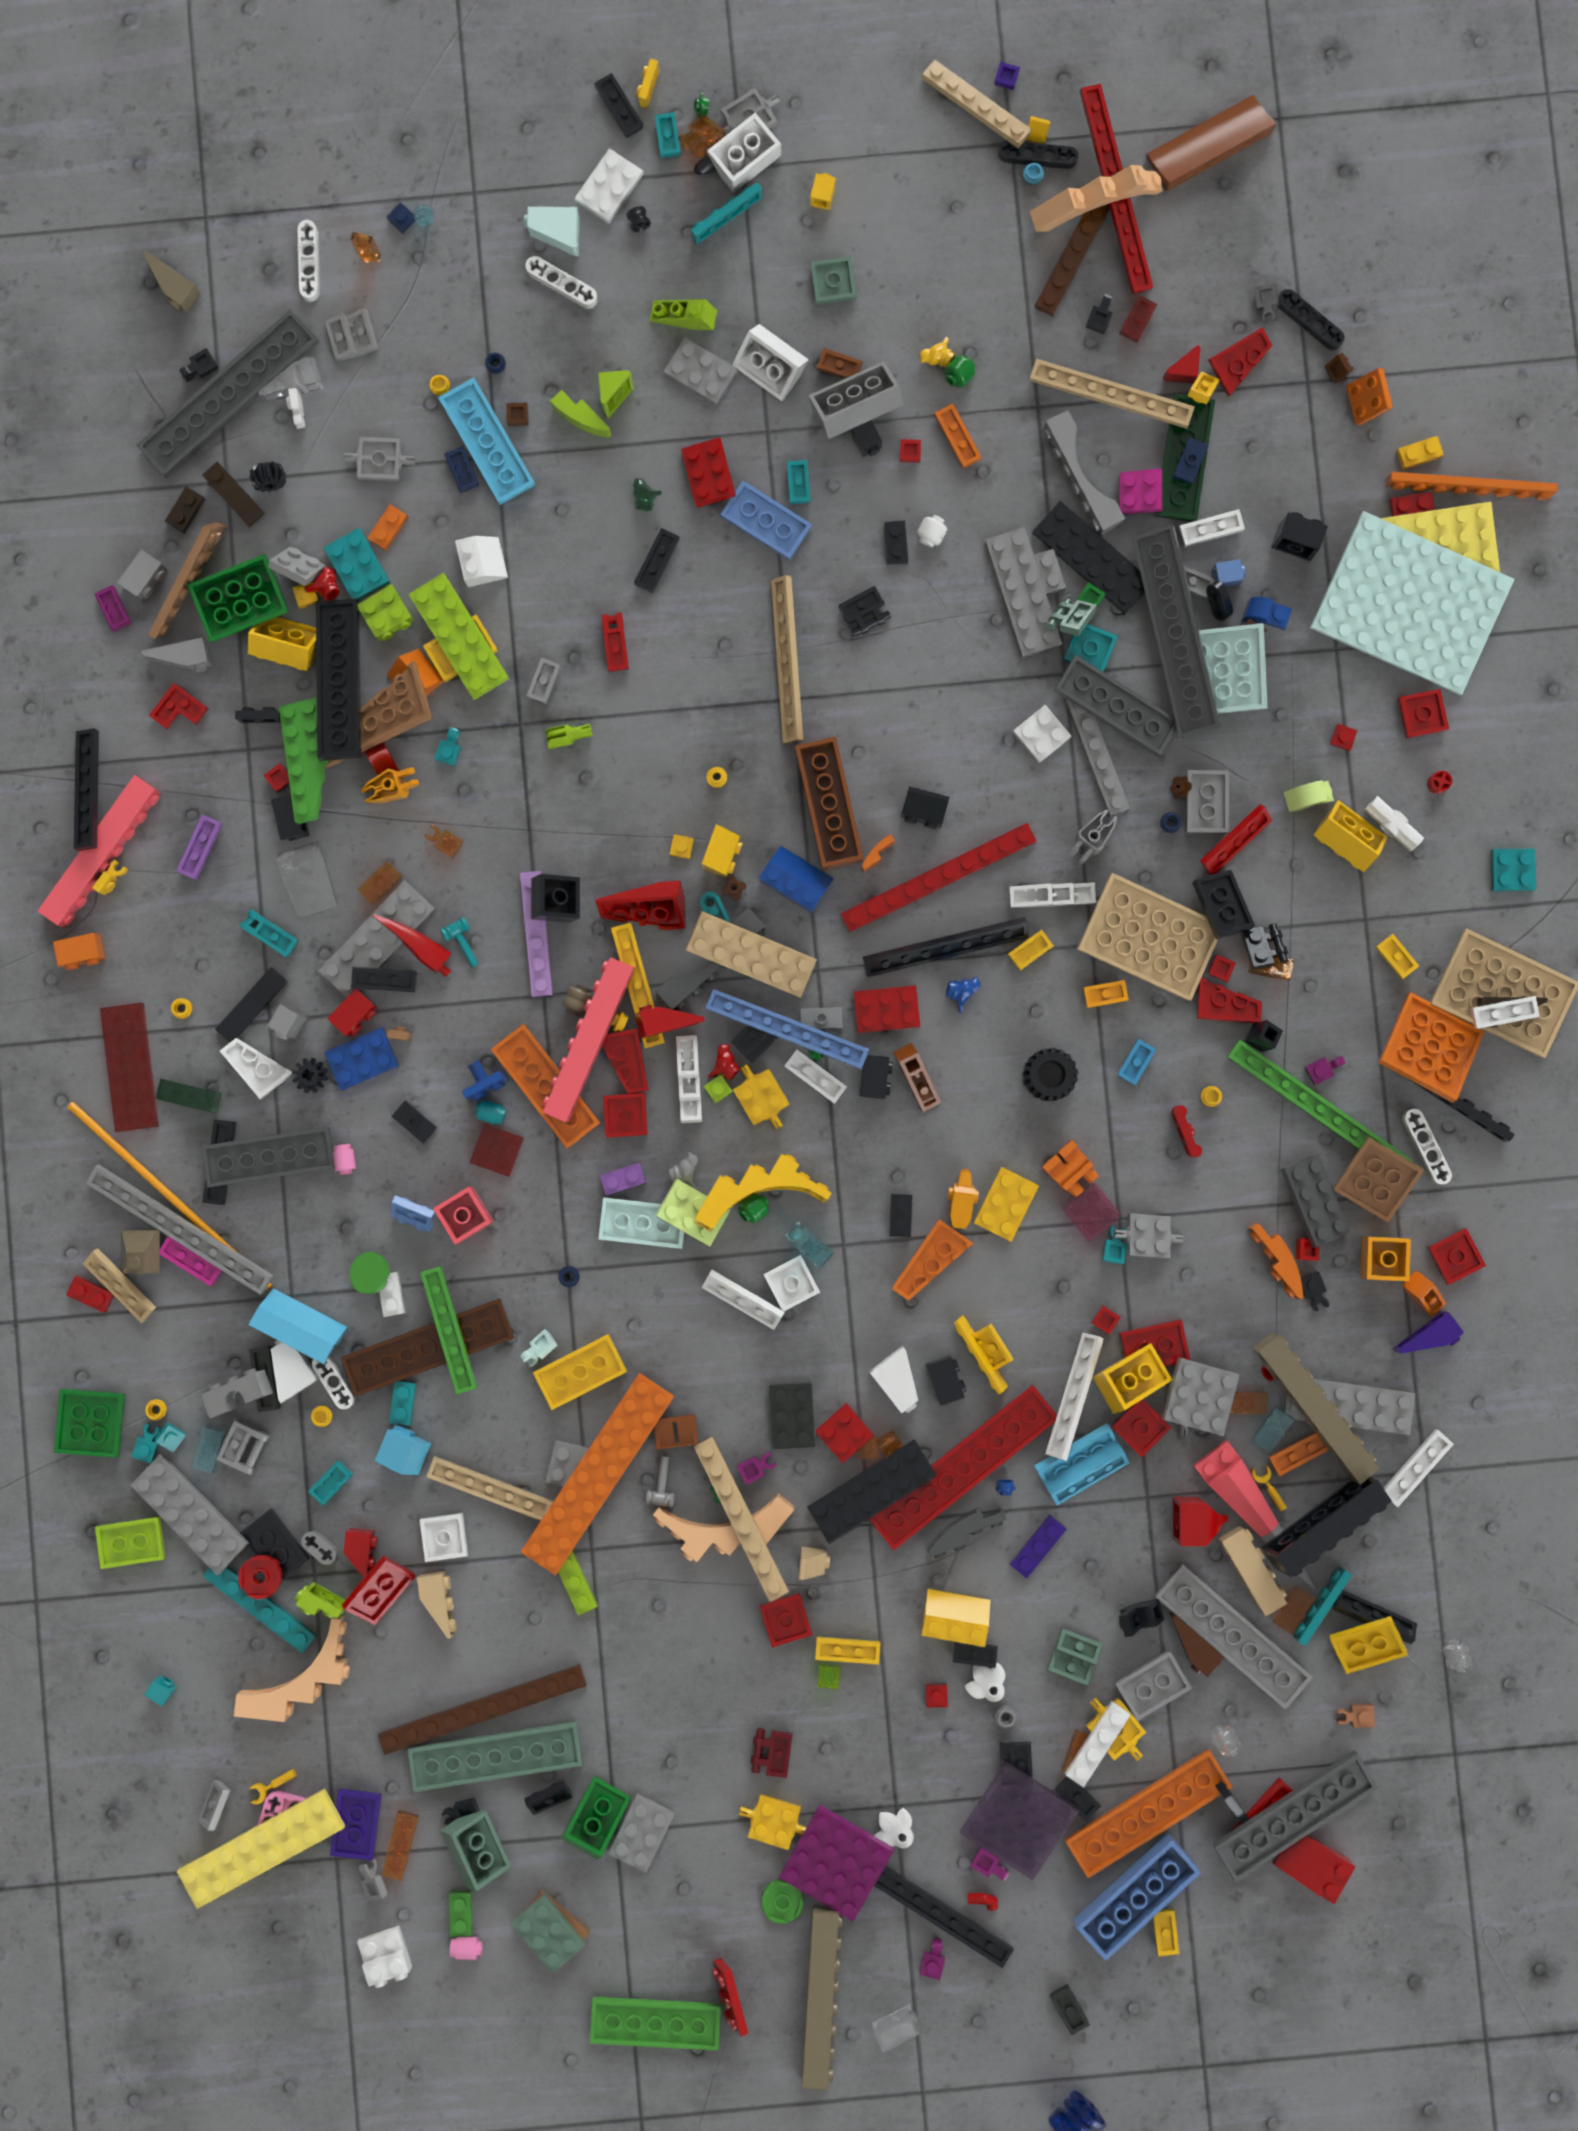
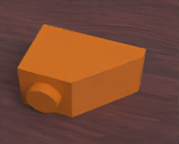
(1424, 1294)

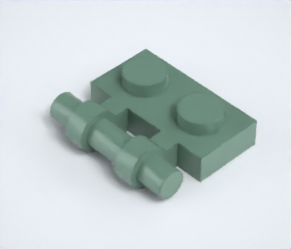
(1076, 616)

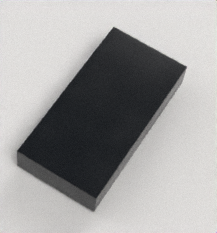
(1232, 1802)

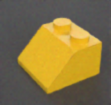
(721, 852)

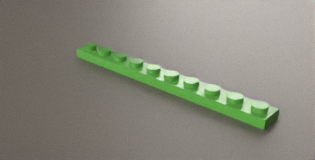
(1303, 1096)

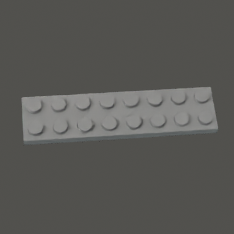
(1233, 1636)

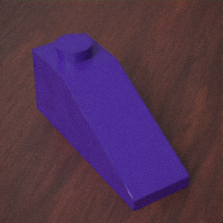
(1437, 1332)

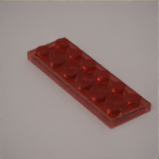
(129, 1067)

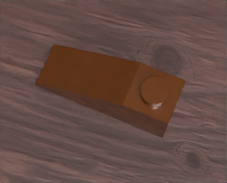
(1198, 1651)

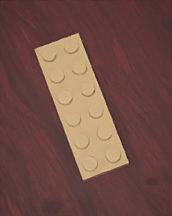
(750, 954)

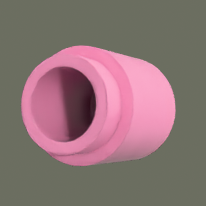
(344, 1159)
(466, 1948)

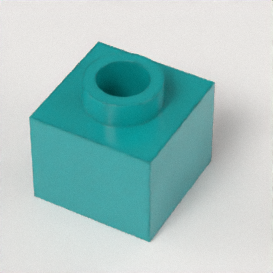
(160, 1690)

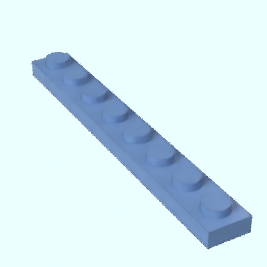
(787, 1029)

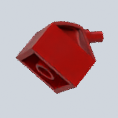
(1195, 1521)

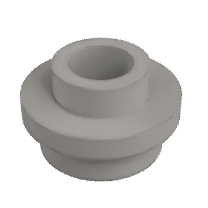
(1008, 1722)

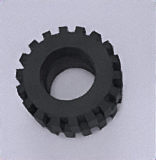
(1068, 1069)

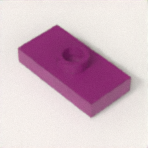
(113, 608)

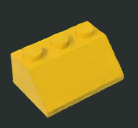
(284, 642)
(1351, 836)
(955, 1617)

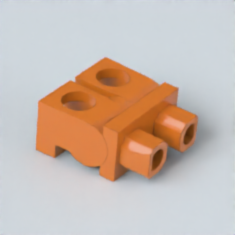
(1074, 1167)

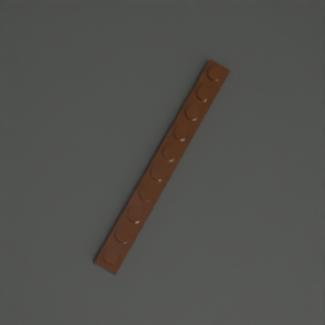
(482, 1709)

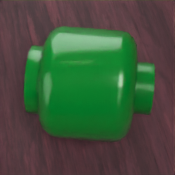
(959, 371)
(753, 1208)

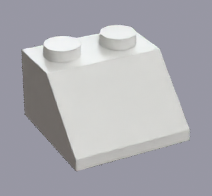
(481, 560)

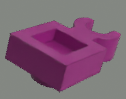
(753, 1469)

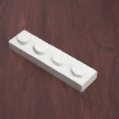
(743, 1299)
(1417, 1467)
(1097, 1744)

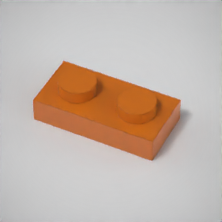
(387, 527)

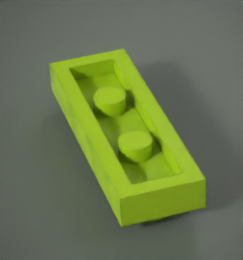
(577, 1585)

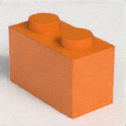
(79, 950)

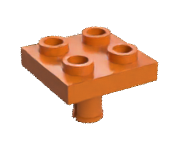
(1369, 396)

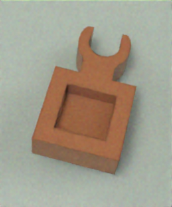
(1360, 1715)

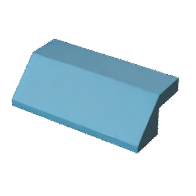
(298, 1326)
(1087, 1463)

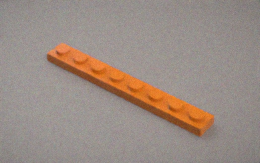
(1479, 486)

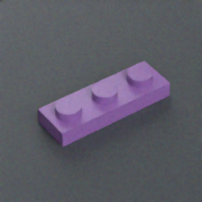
(199, 847)

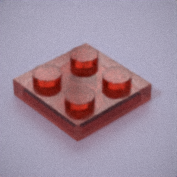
(496, 1150)

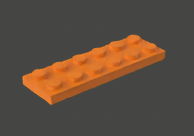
(534, 1073)

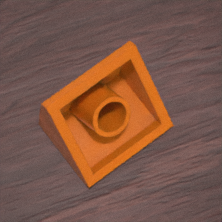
(429, 675)

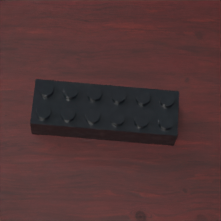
(1325, 1526)

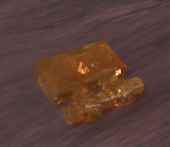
(706, 132)

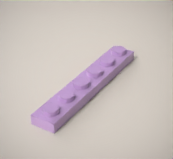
(536, 943)

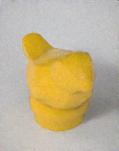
(937, 354)

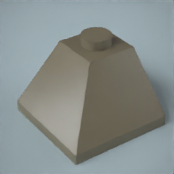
(140, 1251)

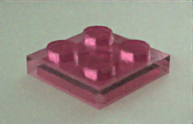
(1091, 1212)

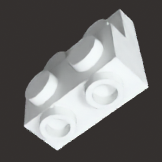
(384, 1957)

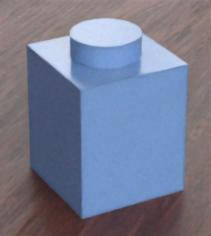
(1229, 572)

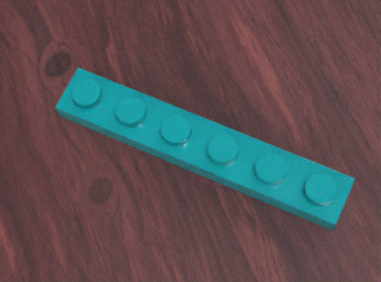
(263, 1609)

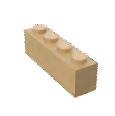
(1252, 1570)

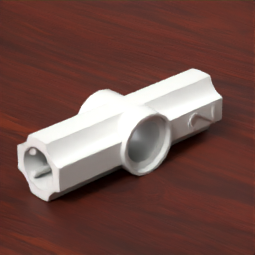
(1394, 823)

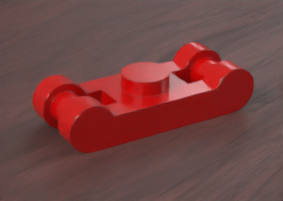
(1185, 1131)

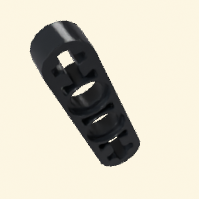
(1038, 150)
(1313, 316)

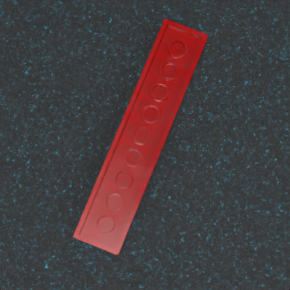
(967, 1465)

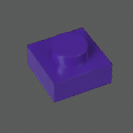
(1007, 76)

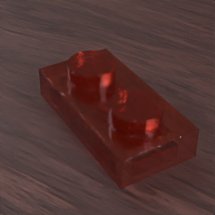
(1138, 319)

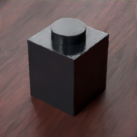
(867, 439)
(1264, 1036)

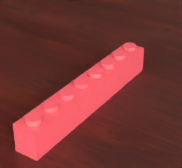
(89, 864)
(589, 1039)

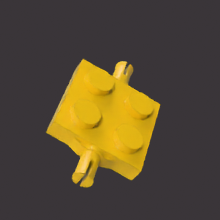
(761, 1097)
(1127, 1737)
(773, 1821)

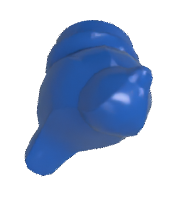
(962, 991)

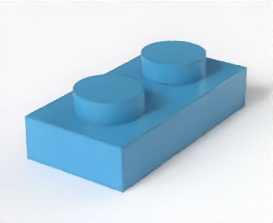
(1136, 1062)

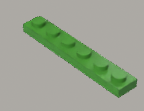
(448, 1330)

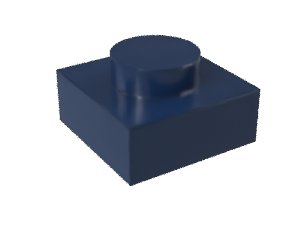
(401, 218)

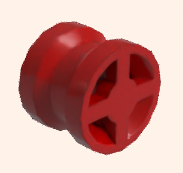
(1444, 780)

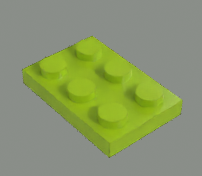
(130, 1542)

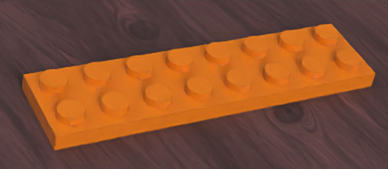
(1147, 1813)

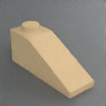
(813, 1562)

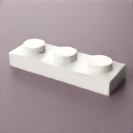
(1211, 528)
(1505, 1012)
(815, 1076)

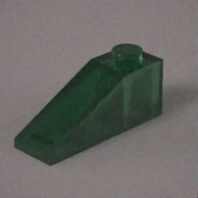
(188, 1095)

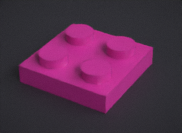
(1141, 491)

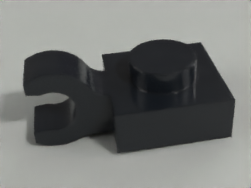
(1099, 316)
(200, 363)

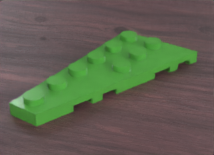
(301, 752)

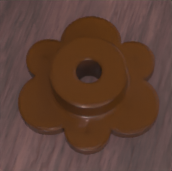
(1180, 787)

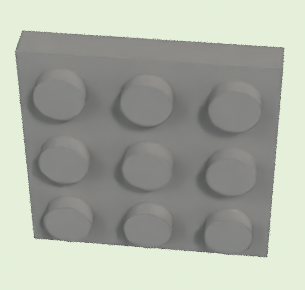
(1200, 1396)

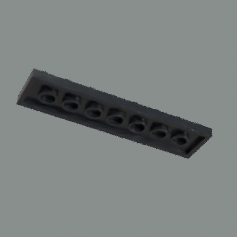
(338, 680)

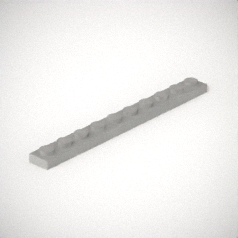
(179, 1229)

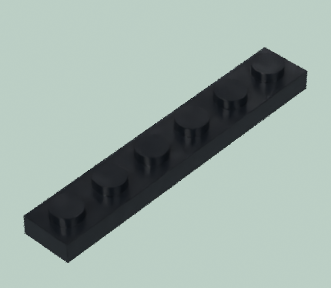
(86, 789)
(1481, 1118)

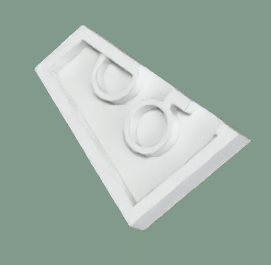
(255, 1068)

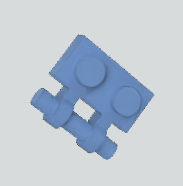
(413, 1214)

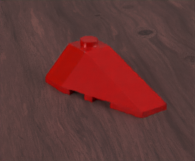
(653, 904)

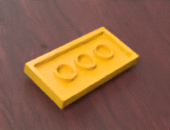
(580, 1371)

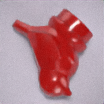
(325, 584)
(725, 1063)

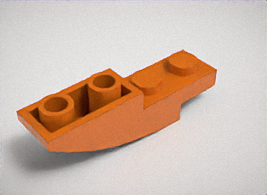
(1284, 1266)

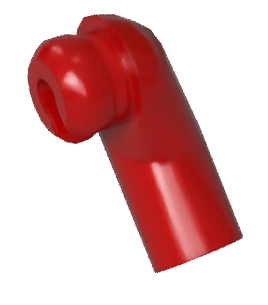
(983, 1898)

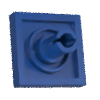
(483, 1082)

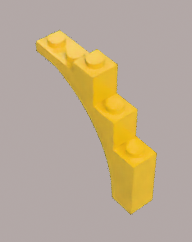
(755, 1180)

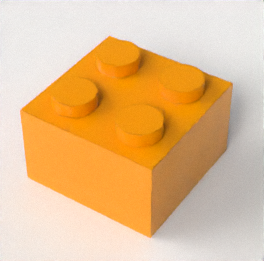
(1385, 1258)

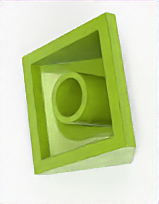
(614, 389)

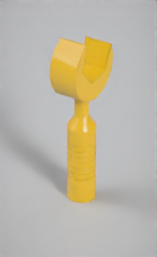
(1271, 1490)
(263, 1790)

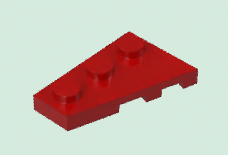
(1239, 359)
(627, 1059)

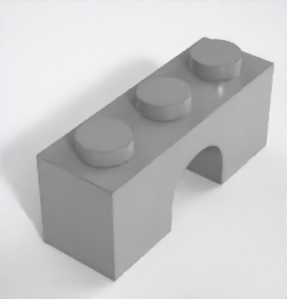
(222, 1398)

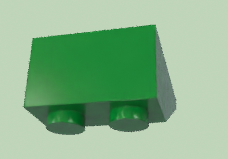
(595, 1818)

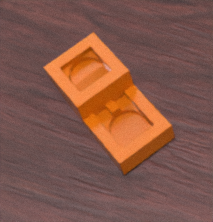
(873, 857)

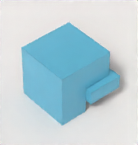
(402, 1451)

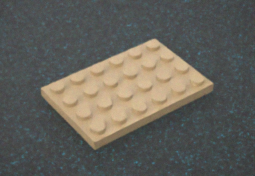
(1149, 937)
(1492, 970)

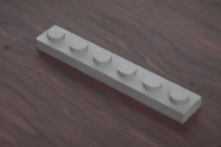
(1099, 760)

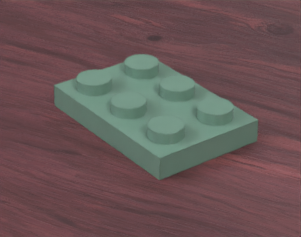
(548, 1933)

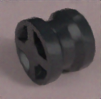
(638, 219)

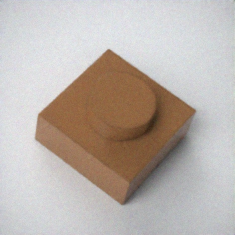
(399, 1033)

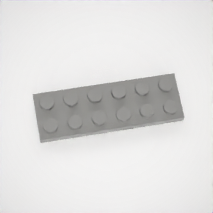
(1022, 592)
(372, 941)
(1366, 1406)
(189, 1514)

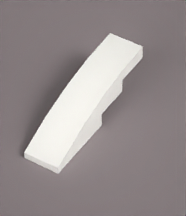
(1052, 895)
(689, 1079)

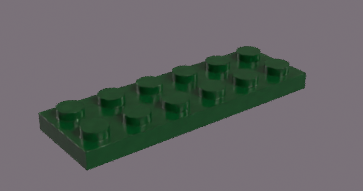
(1179, 498)

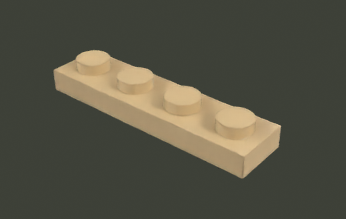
(119, 1285)

